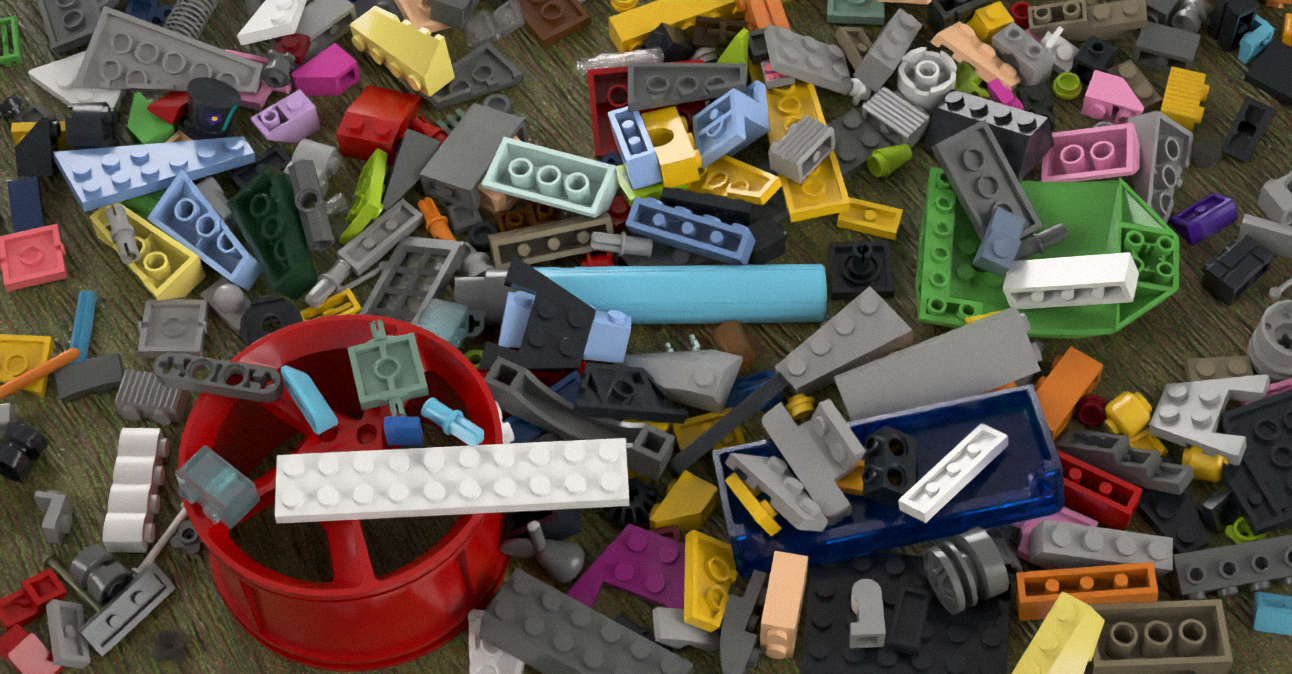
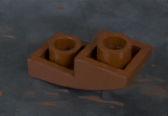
(532, 215)

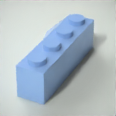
(197, 226)
(605, 341)

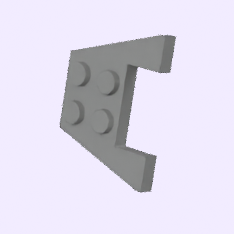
(1194, 410)

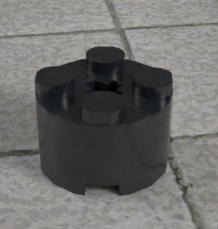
(91, 126)

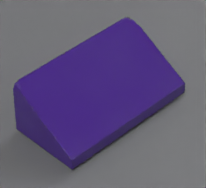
(1204, 218)

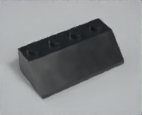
(1021, 134)

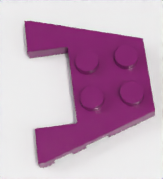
(638, 565)

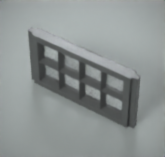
(413, 277)

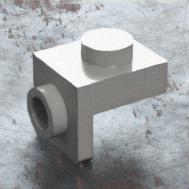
(58, 514)

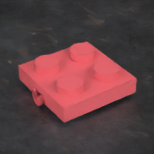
(32, 257)

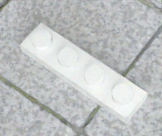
(953, 472)

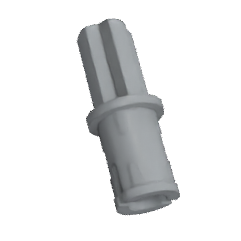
(621, 244)
(328, 283)

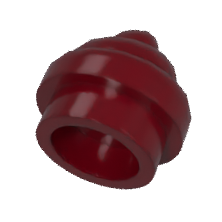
(1091, 409)

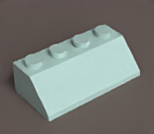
(552, 178)

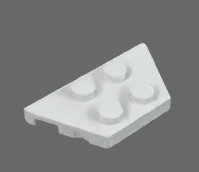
(59, 80)

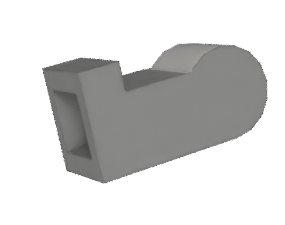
(868, 607)

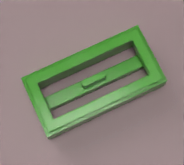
(7, 58)

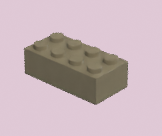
(1162, 638)

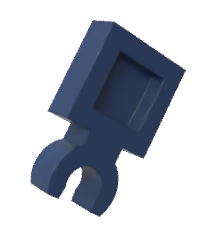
(149, 11)

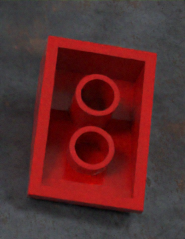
(376, 121)

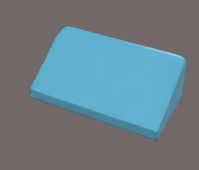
(308, 399)
(1272, 613)

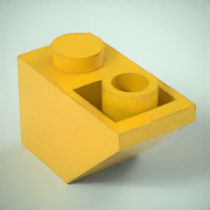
(686, 504)

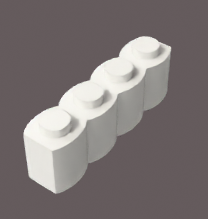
(134, 490)

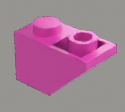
(327, 73)

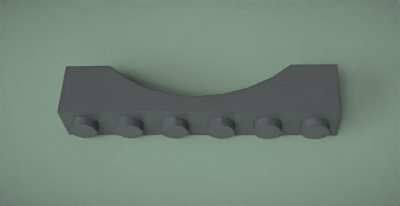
(531, 400)

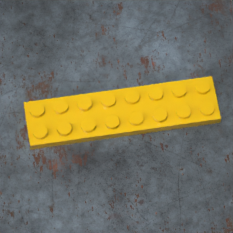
(824, 188)

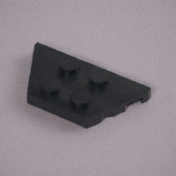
(623, 394)

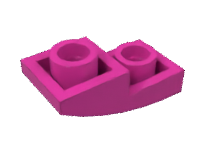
(1003, 95)

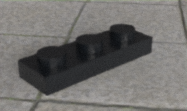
(725, 209)

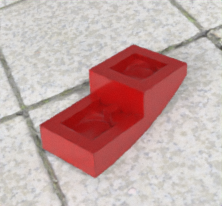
(31, 600)

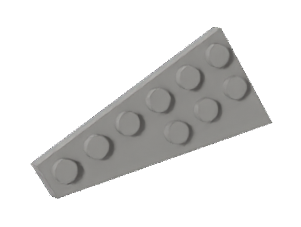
(145, 56)

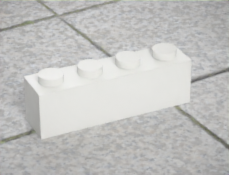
(1071, 281)

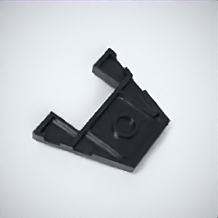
(555, 328)

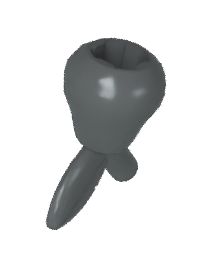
(558, 557)

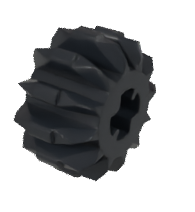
(638, 510)

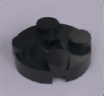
(264, 309)

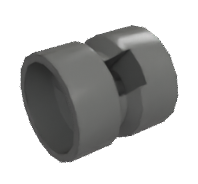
(99, 573)

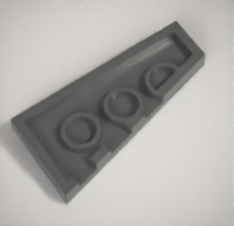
(677, 83)

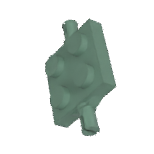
(387, 370)

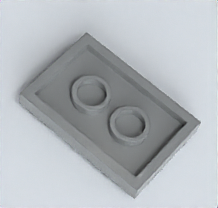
(807, 59)

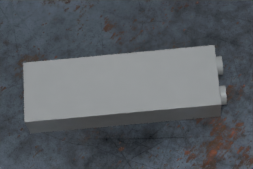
(943, 367)

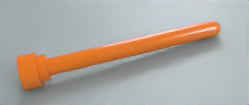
(38, 372)

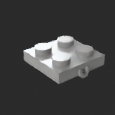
(173, 327)

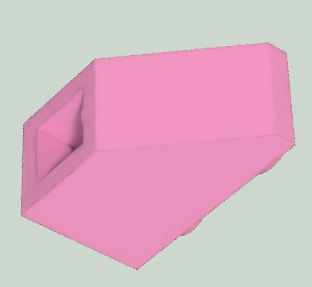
(1110, 99)

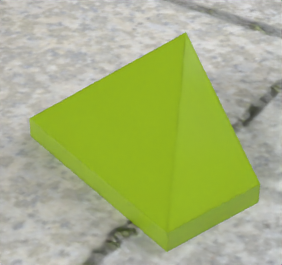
(737, 50)

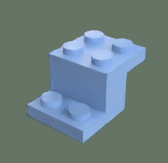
(731, 123)

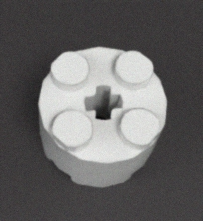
(926, 77)

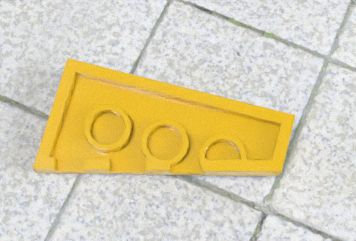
(735, 180)

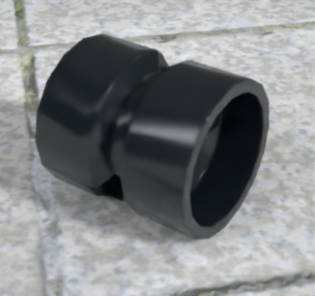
(19, 448)

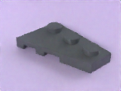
(476, 75)

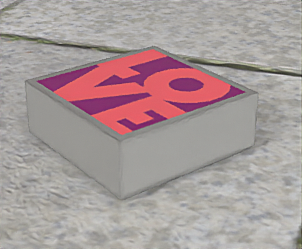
(774, 79)

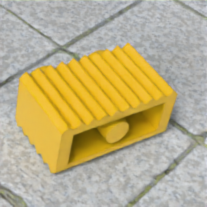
(1183, 97)

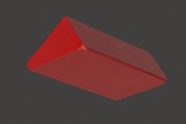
(171, 106)

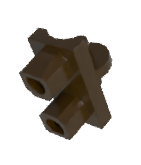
(716, 31)

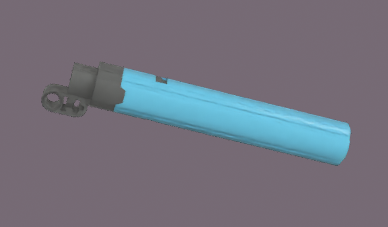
(666, 293)

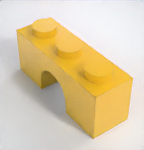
(673, 146)

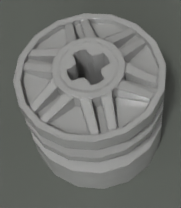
(1272, 343)

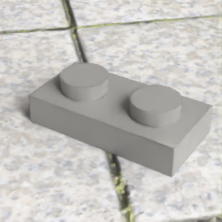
(67, 645)

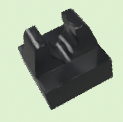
(1218, 510)

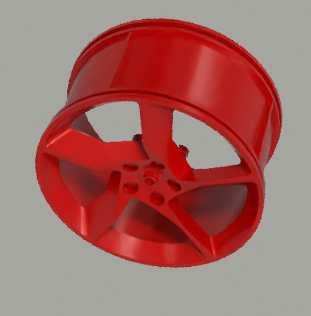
(359, 616)

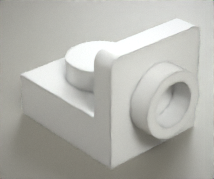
(1062, 49)

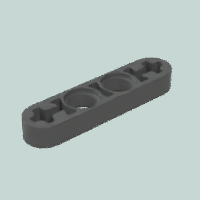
(220, 372)

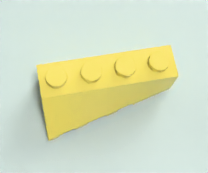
(404, 50)
(164, 264)
(1063, 640)

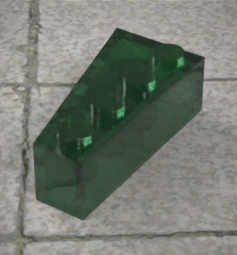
(275, 231)

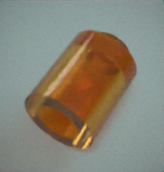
(732, 339)

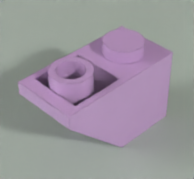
(288, 119)

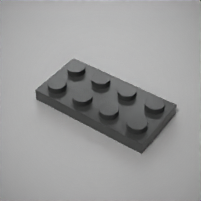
(983, 178)

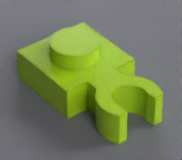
(968, 81)

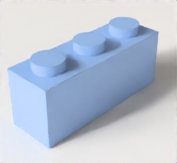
(635, 147)

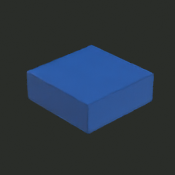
(403, 431)

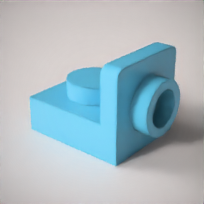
(1256, 40)

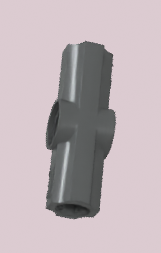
(316, 219)

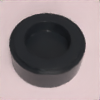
(479, 234)

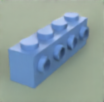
(690, 232)

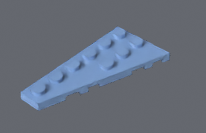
(125, 172)

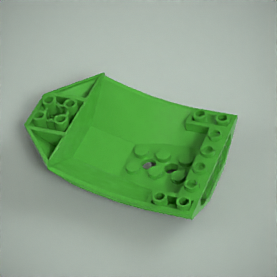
(1099, 221)

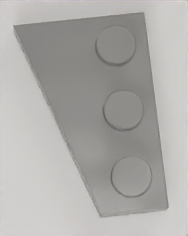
(786, 492)

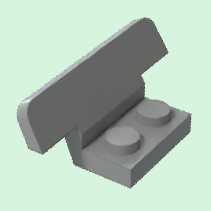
(817, 452)

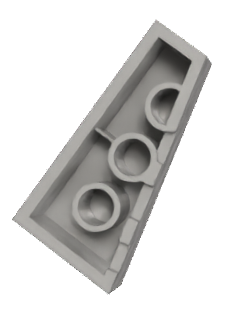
(850, 339)

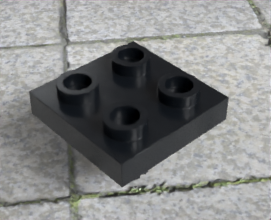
(858, 266)

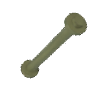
(49, 559)

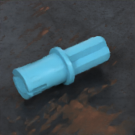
(452, 422)

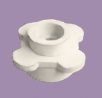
(859, 91)

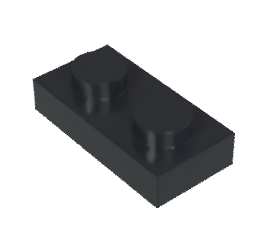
(273, 156)

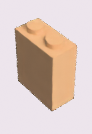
(783, 605)

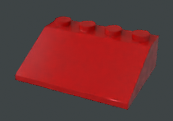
(610, 92)

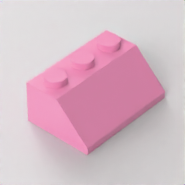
(1092, 154)

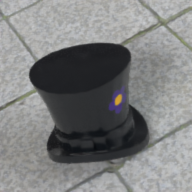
(209, 109)

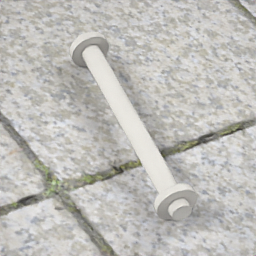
(162, 542)

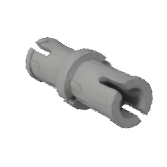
(122, 234)

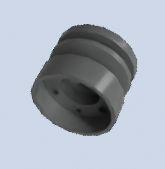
(965, 570)

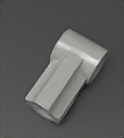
(215, 196)

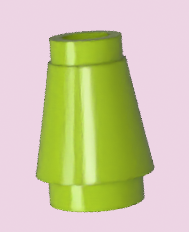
(886, 160)

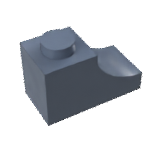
(1000, 242)

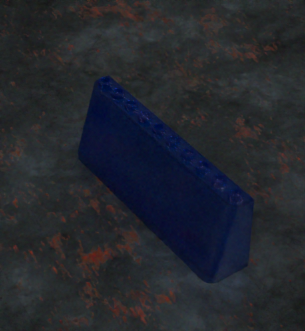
(1012, 488)

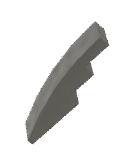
(1134, 465)

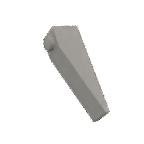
(1163, 156)
(691, 377)

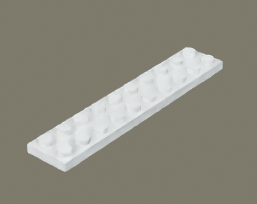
(451, 480)

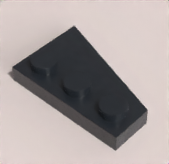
(1173, 517)

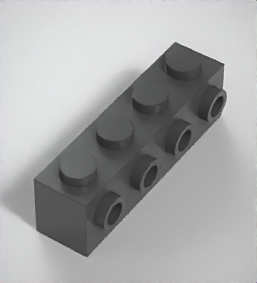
(1231, 568)

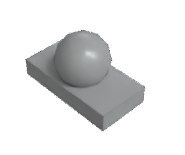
(227, 302)

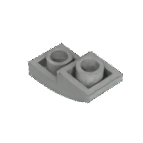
(674, 632)

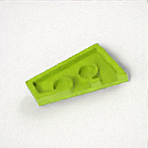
(368, 194)

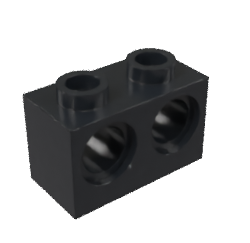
(889, 465)

